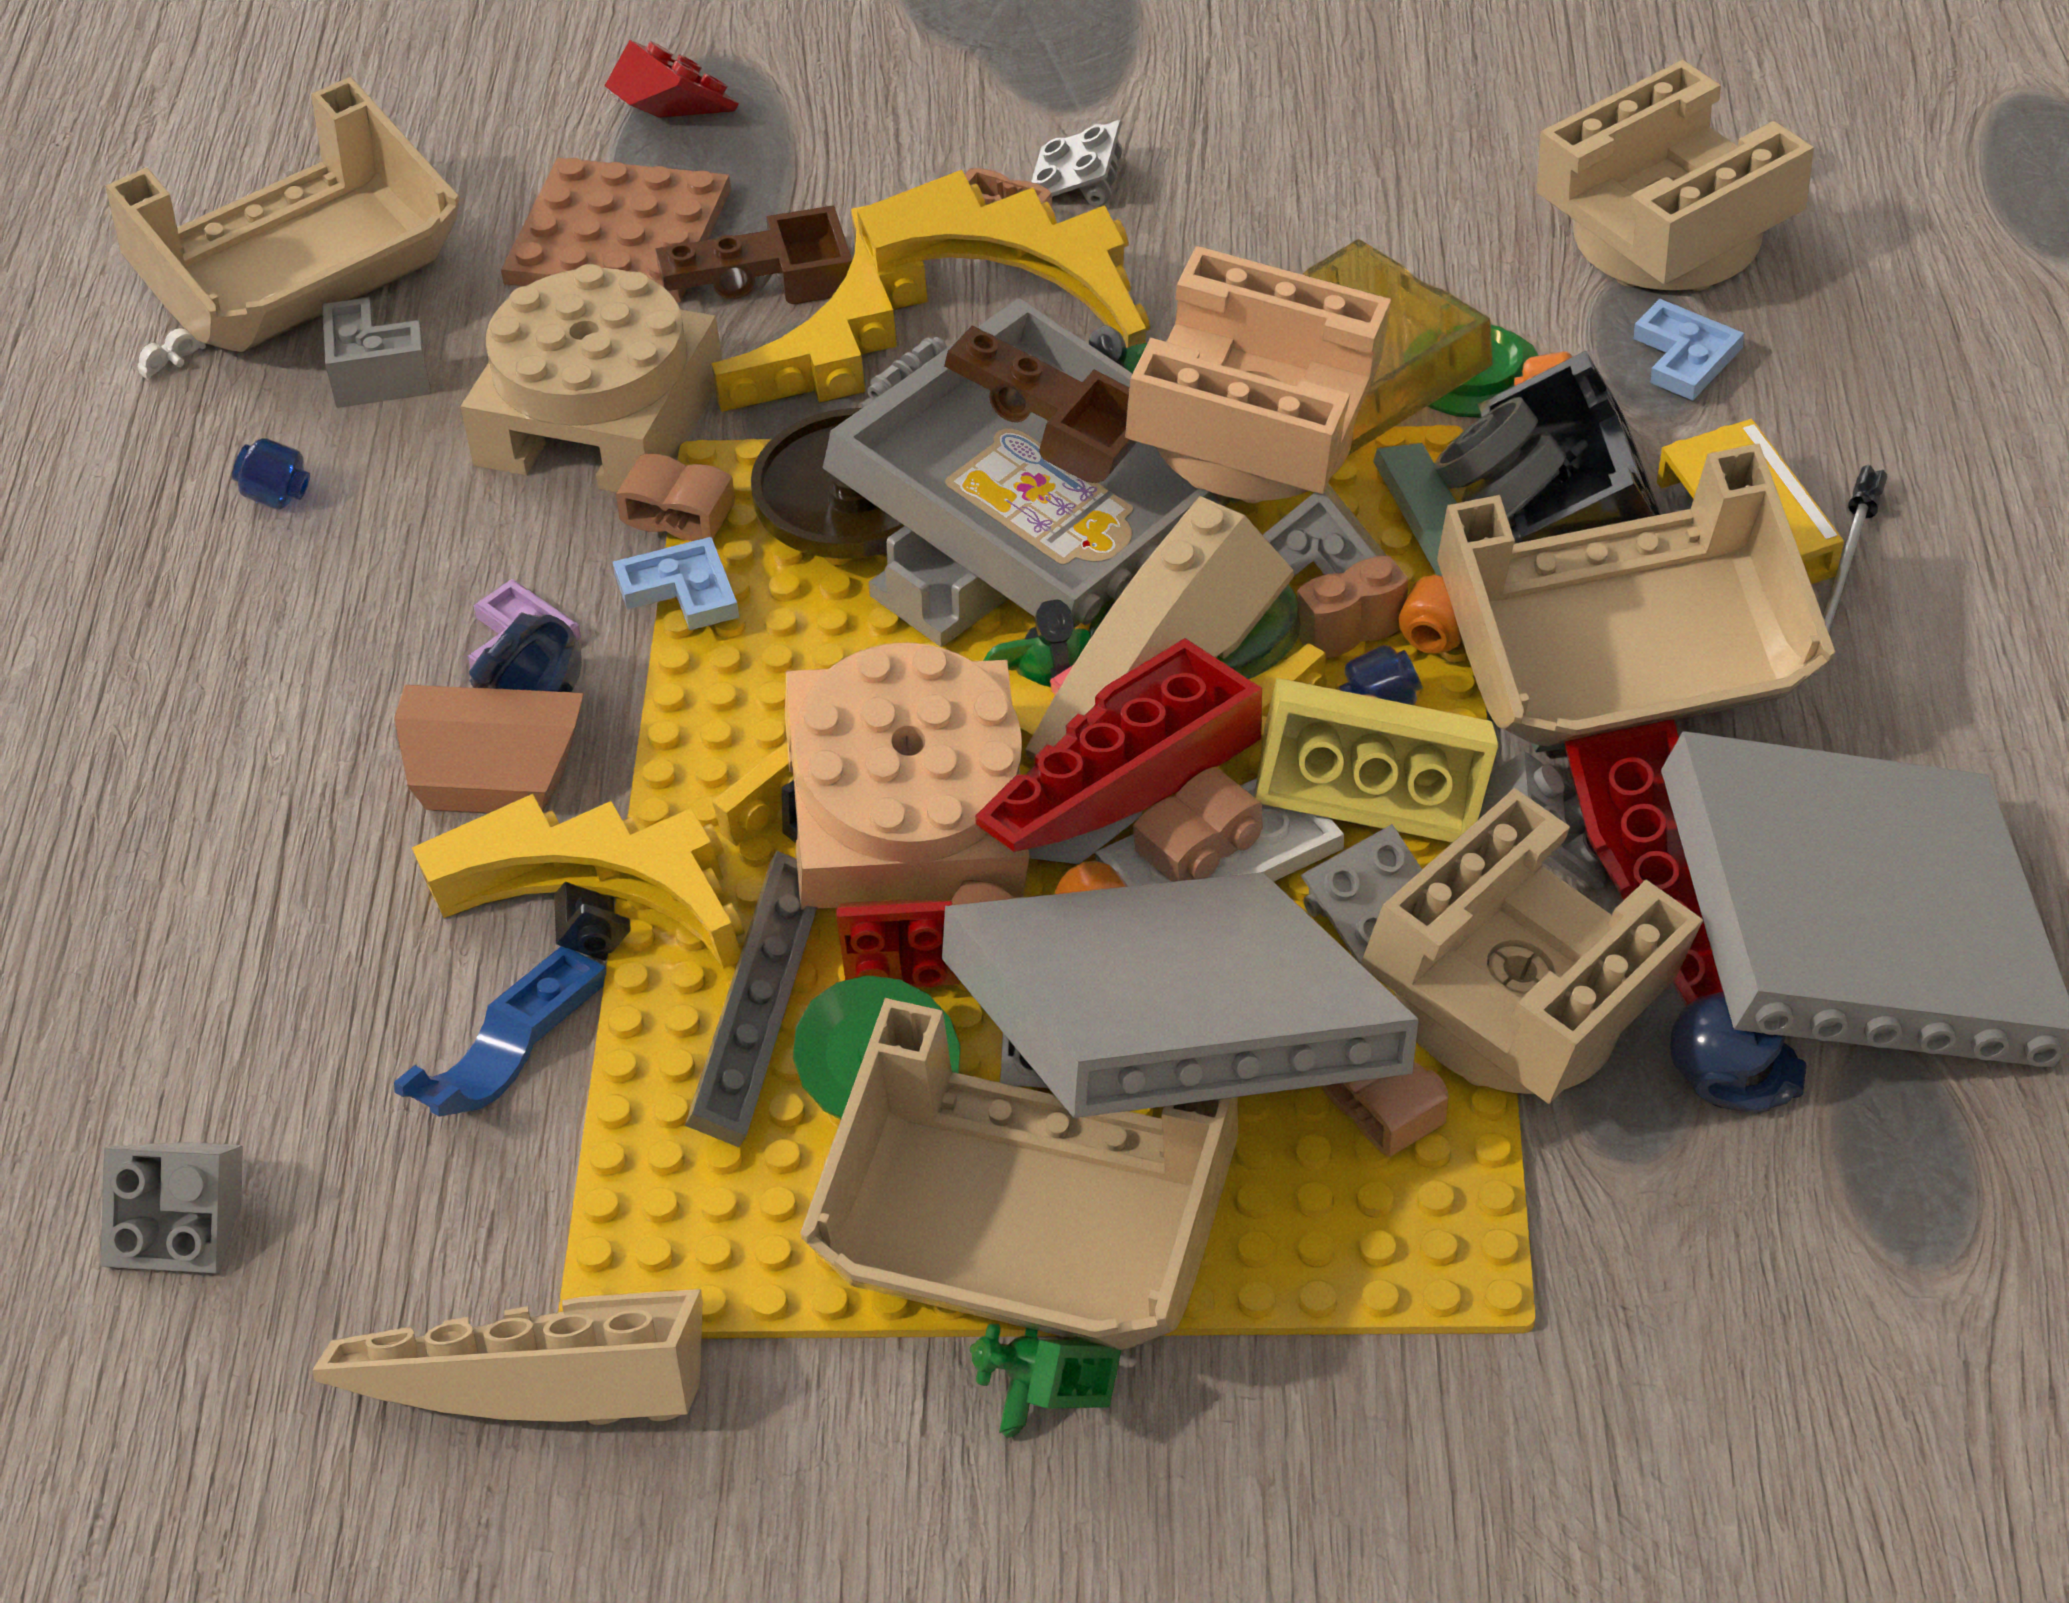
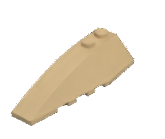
(1200, 584)
(581, 1364)

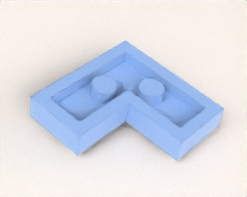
(1693, 347)
(680, 571)

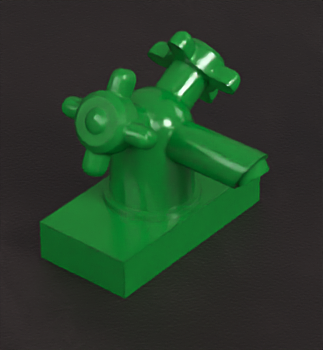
(1045, 1373)

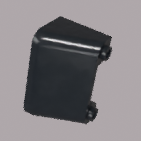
(1606, 488)

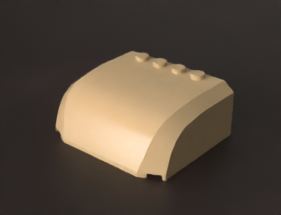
(298, 243)
(1636, 613)
(1010, 1202)

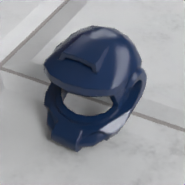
(532, 656)
(1722, 1058)

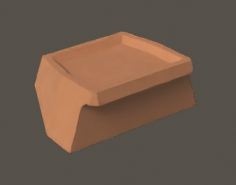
(484, 744)

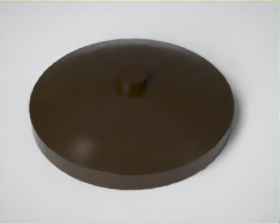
(808, 504)

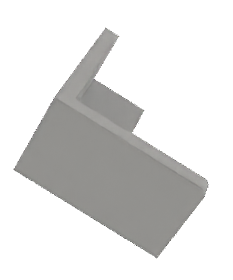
(370, 360)
(1322, 532)

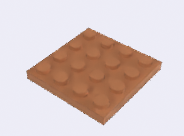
(613, 218)

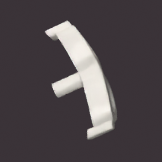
(177, 344)

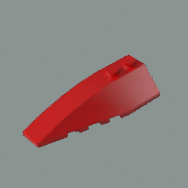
(1130, 749)
(1636, 829)

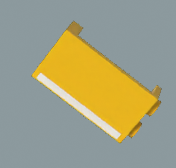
(1813, 533)

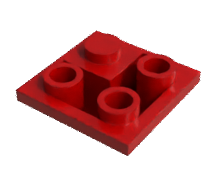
(666, 86)
(895, 941)

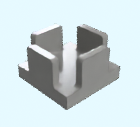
(931, 589)

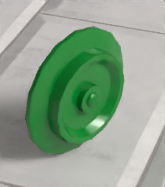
(1508, 358)
(837, 1032)

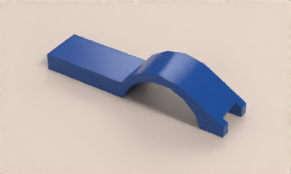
(508, 1035)

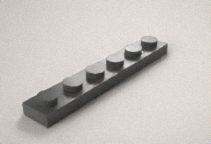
(753, 1007)

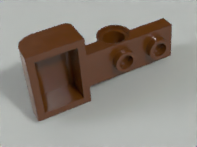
(800, 246)
(1083, 417)

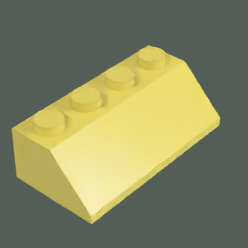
(1374, 761)

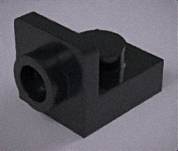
(588, 921)

